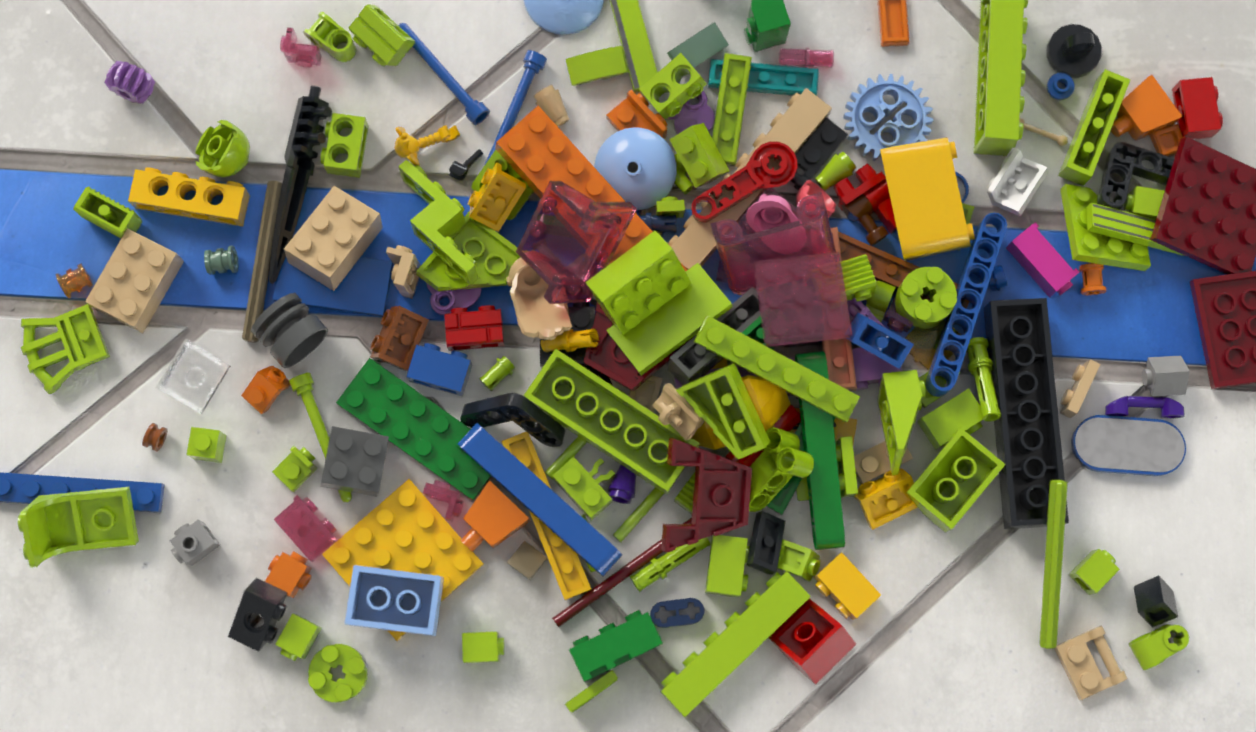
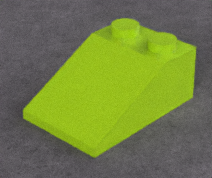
(898, 407)

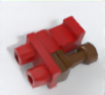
(866, 199)

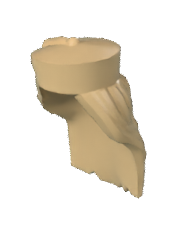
(533, 312)

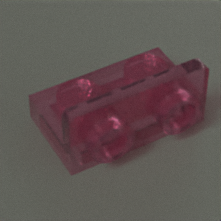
(306, 528)

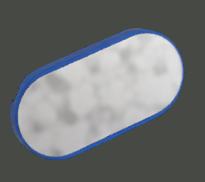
(1128, 445)

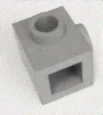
(1166, 376)
(193, 542)

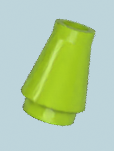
(836, 170)

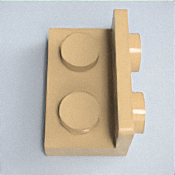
(404, 270)

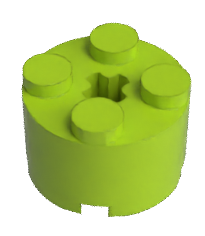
(931, 283)

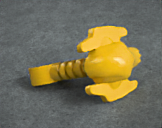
(408, 146)

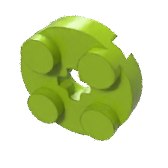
(353, 666)

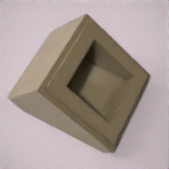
(527, 560)

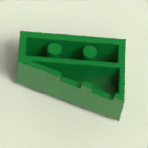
(615, 645)

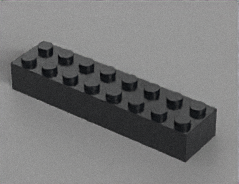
(1027, 400)

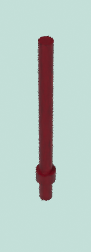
(610, 583)

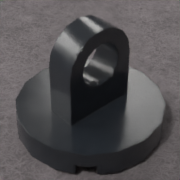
(1074, 50)

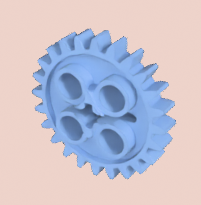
(871, 101)

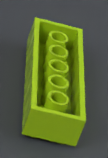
(1000, 76)
(606, 419)

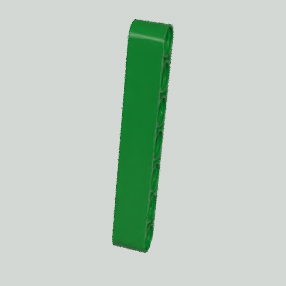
(824, 479)

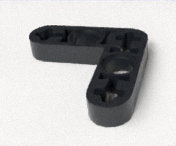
(1126, 168)
(516, 409)

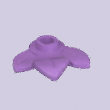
(694, 115)
(458, 299)

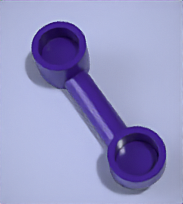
(1169, 407)

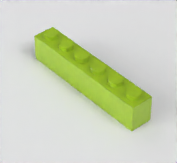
(731, 647)

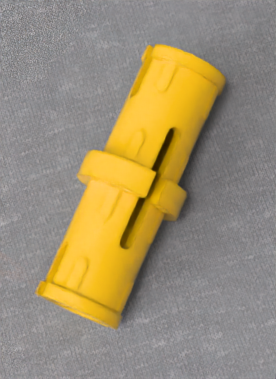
(571, 340)

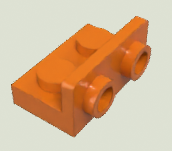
(635, 113)

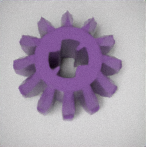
(129, 82)

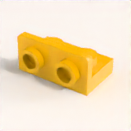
(495, 198)
(885, 498)

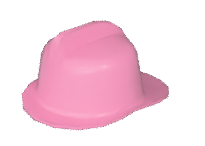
(769, 213)

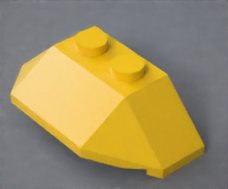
(768, 401)

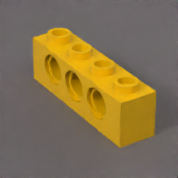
(148, 182)

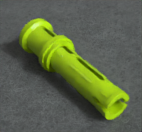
(981, 368)

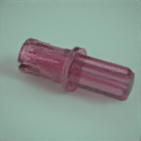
(806, 57)

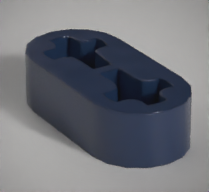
(676, 605)

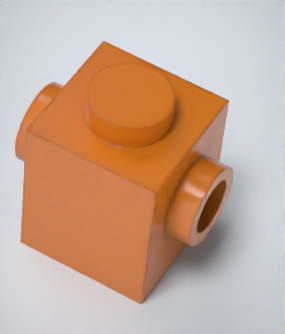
(289, 573)

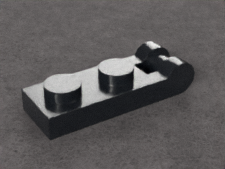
(817, 151)

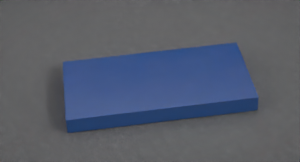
(360, 292)

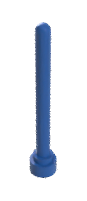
(533, 64)
(475, 110)

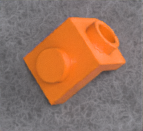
(265, 388)

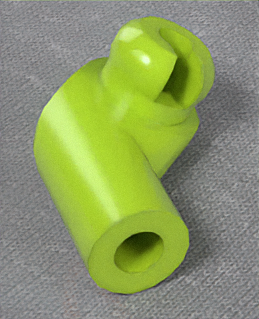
(681, 180)

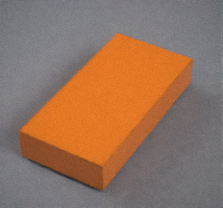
(893, 22)

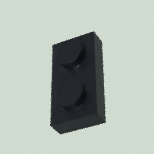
(766, 543)

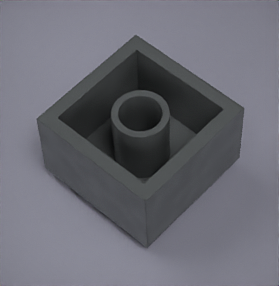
(354, 461)

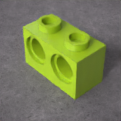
(669, 81)
(352, 145)

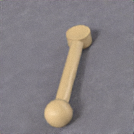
(1061, 140)

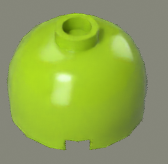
(223, 150)

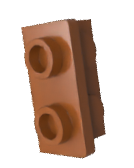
(398, 337)

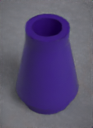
(623, 486)

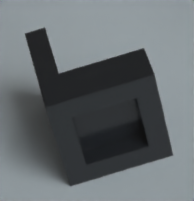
(1155, 601)

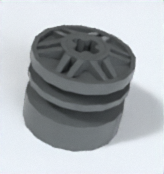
(289, 330)

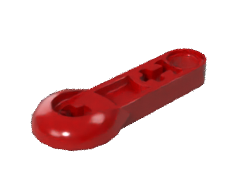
(750, 179)

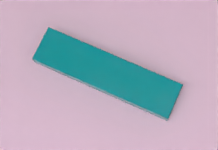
(771, 78)

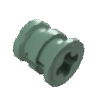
(221, 260)

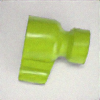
(880, 299)

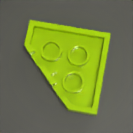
(1094, 247)
(488, 249)

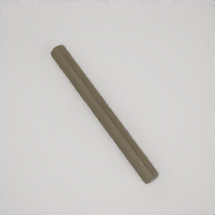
(262, 260)

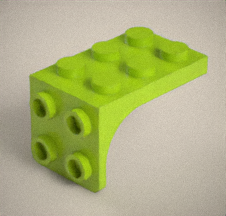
(77, 522)

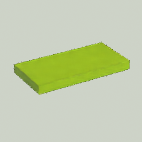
(673, 322)

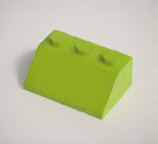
(954, 480)

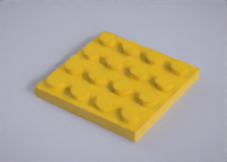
(406, 537)

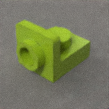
(295, 468)
(798, 560)

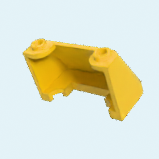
(926, 198)

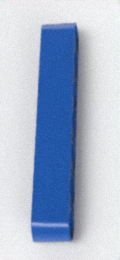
(975, 294)
(540, 499)

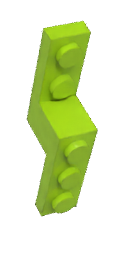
(439, 221)

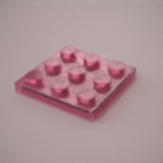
(802, 299)

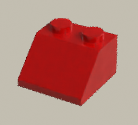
(812, 640)

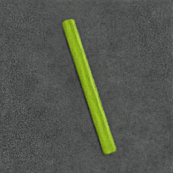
(1053, 564)

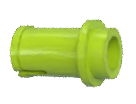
(497, 373)

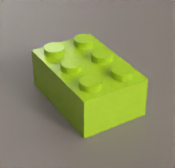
(639, 282)

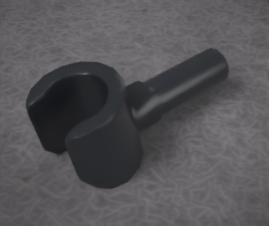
(460, 170)

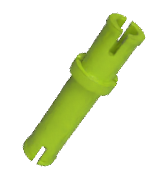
(666, 563)

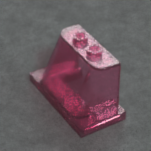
(572, 240)

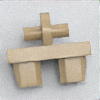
(677, 412)

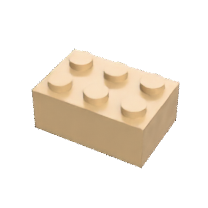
(333, 238)
(134, 280)

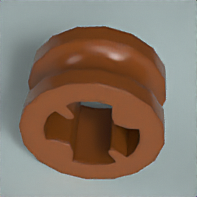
(155, 437)

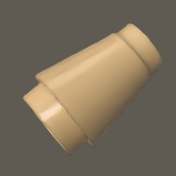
(552, 104)

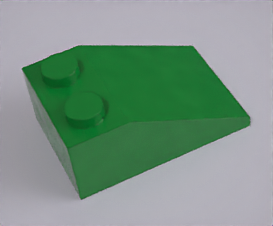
(767, 24)

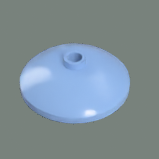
(563, 15)
(655, 166)

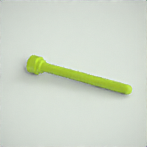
(303, 386)

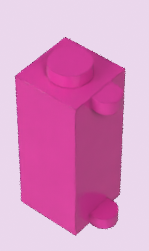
(1042, 261)

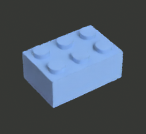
(394, 600)

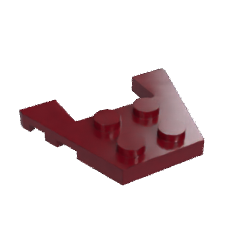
(611, 361)
(719, 495)

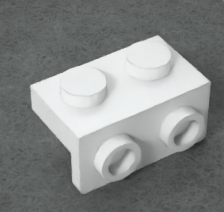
(1016, 183)

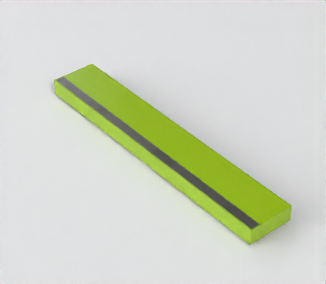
(634, 41)

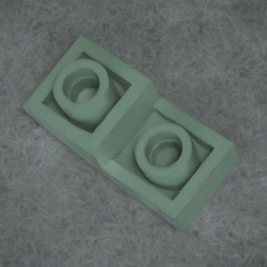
(701, 45)

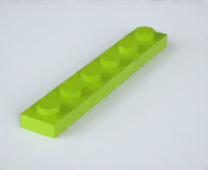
(776, 369)

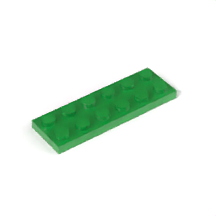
(413, 426)

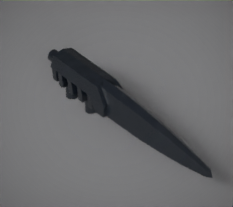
(299, 167)

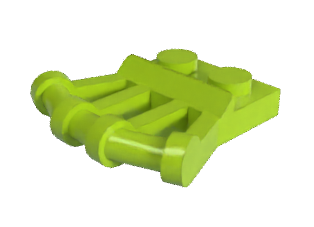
(80, 339)

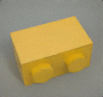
(846, 587)

